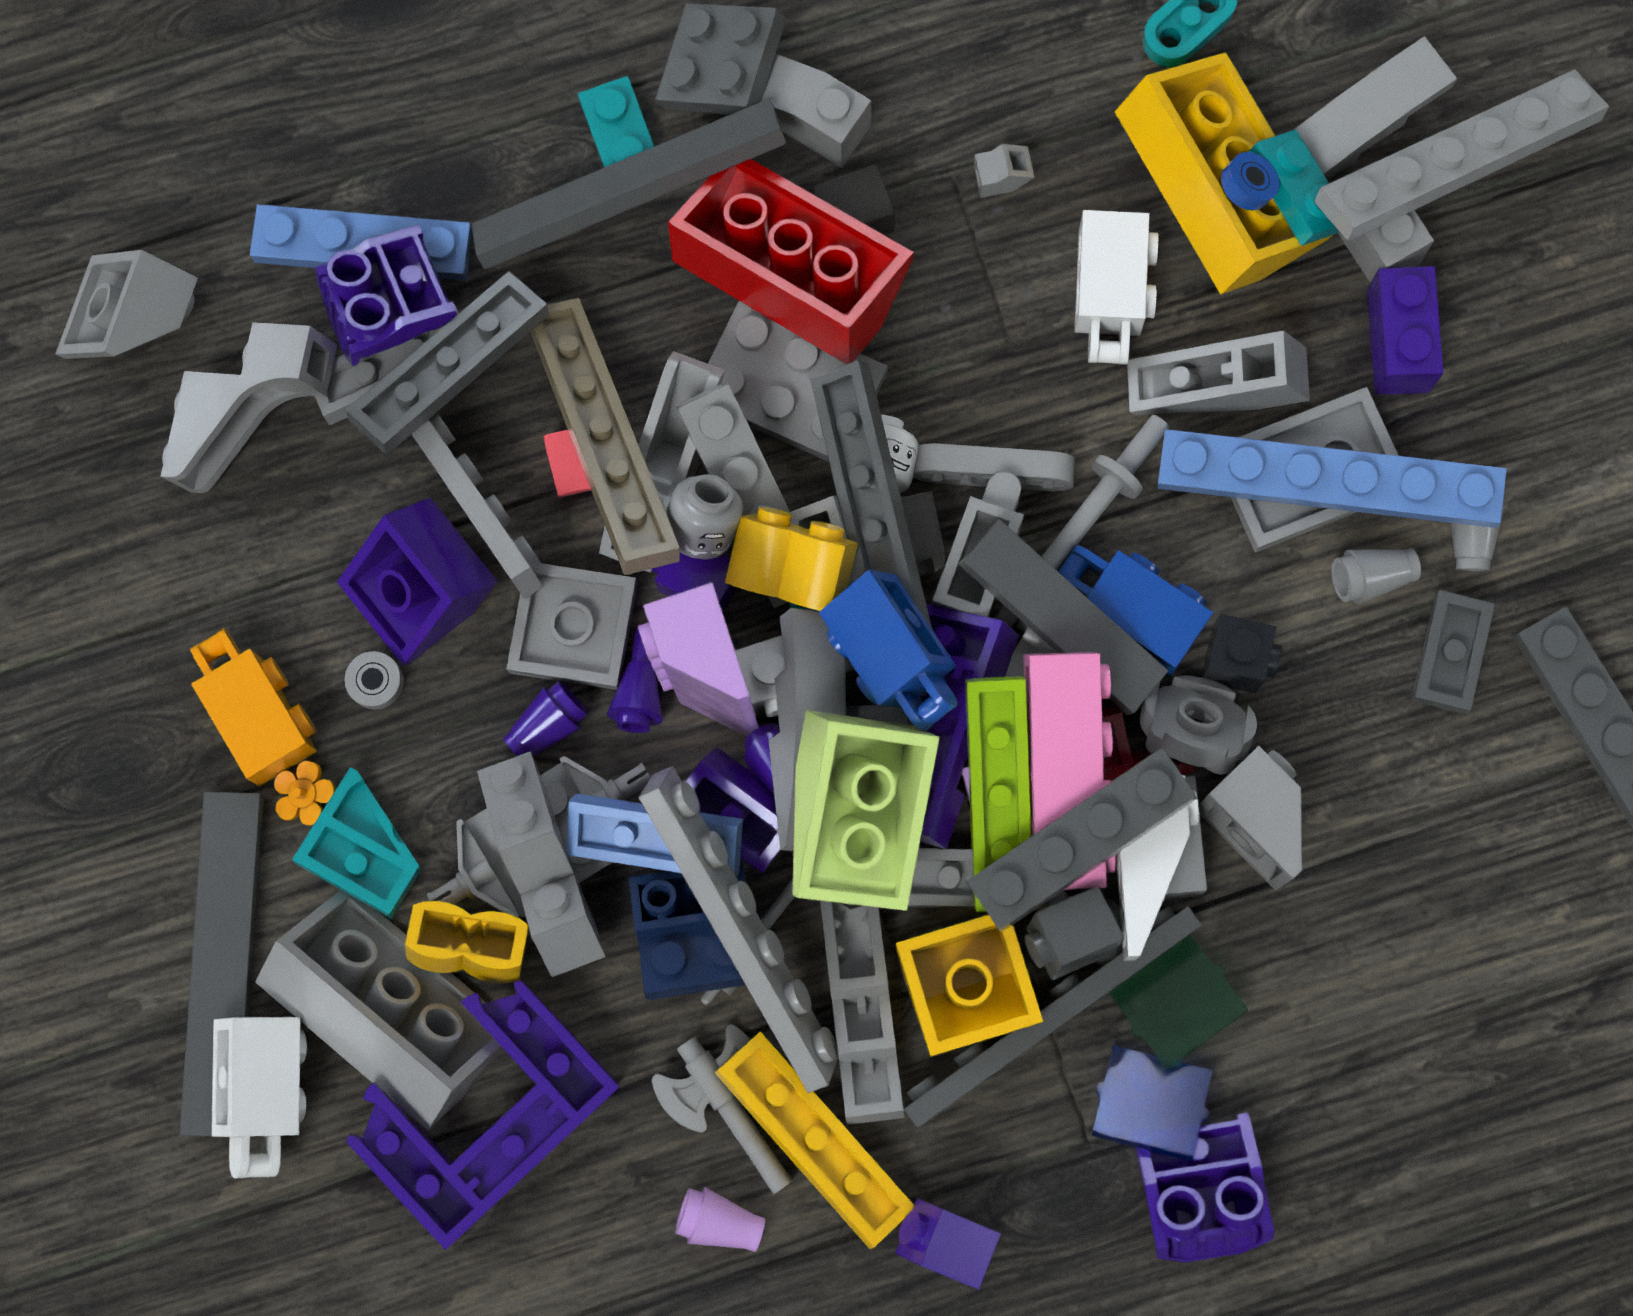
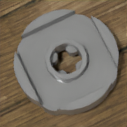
(1214, 743)

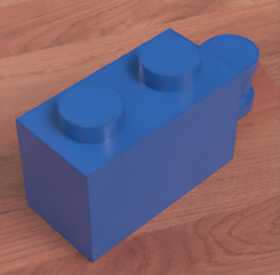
(1141, 603)
(891, 647)

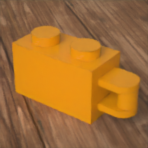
(251, 710)

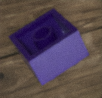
(415, 579)

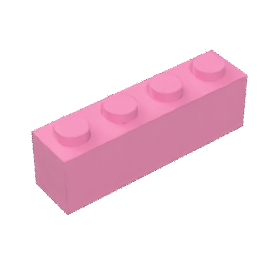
(1066, 739)

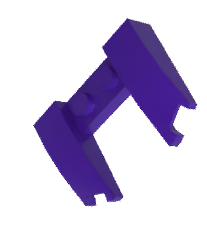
(980, 650)
(456, 1193)

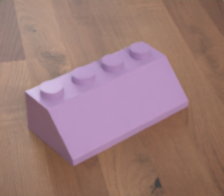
(697, 658)

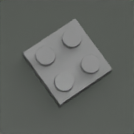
(574, 627)

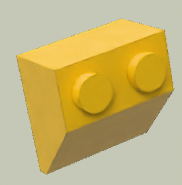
(968, 984)

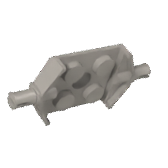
(480, 863)

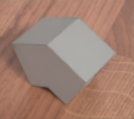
(1003, 169)

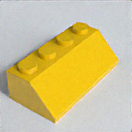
(1186, 132)

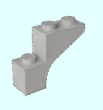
(222, 411)
(665, 440)
(539, 864)

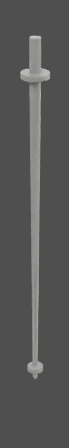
(1115, 478)

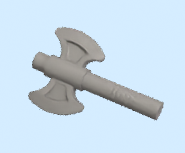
(688, 1097)

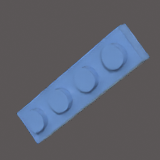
(313, 236)

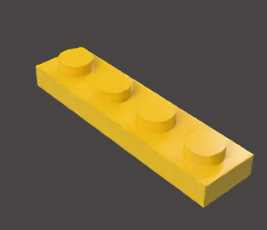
(815, 1140)

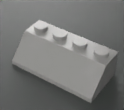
(377, 1010)

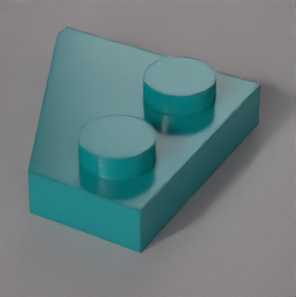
(359, 849)

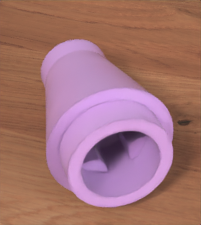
(716, 1221)

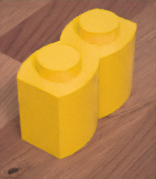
(790, 560)
(450, 939)

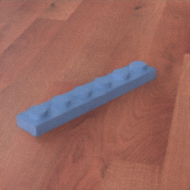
(1332, 478)

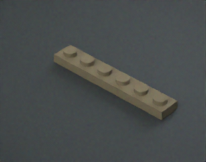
(604, 440)

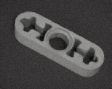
(978, 464)

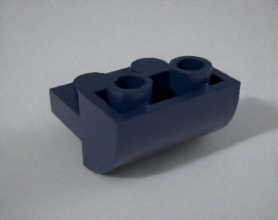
(676, 939)

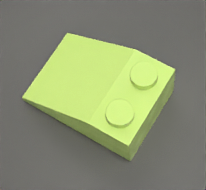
(859, 809)

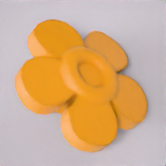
(303, 793)

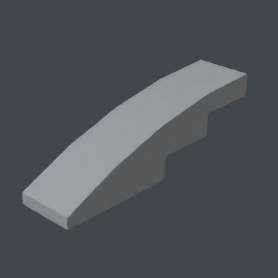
(1375, 107)
(810, 682)
(862, 1013)

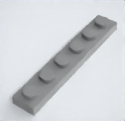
(1460, 155)
(734, 918)

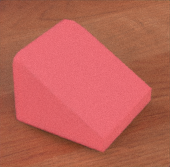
(565, 464)

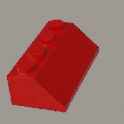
(790, 257)

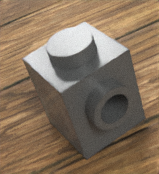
(1072, 932)

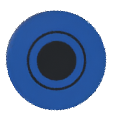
(1250, 181)

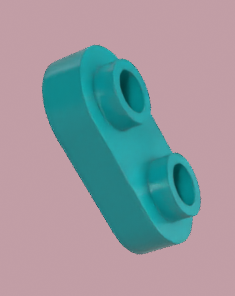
(1187, 25)

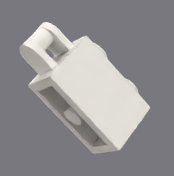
(1113, 280)
(257, 1089)

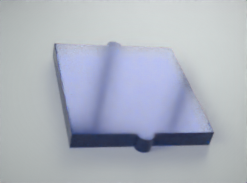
(1152, 1105)

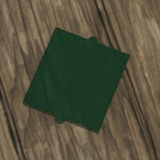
(1178, 1002)

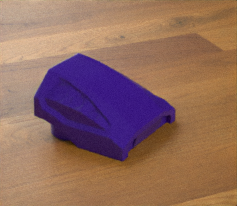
(383, 293)
(1208, 1203)

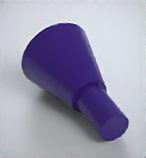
(637, 698)

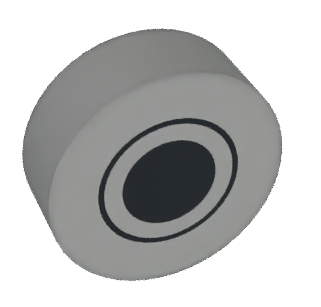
(374, 680)

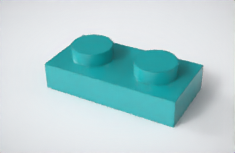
(615, 121)
(1298, 185)

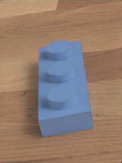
(626, 835)

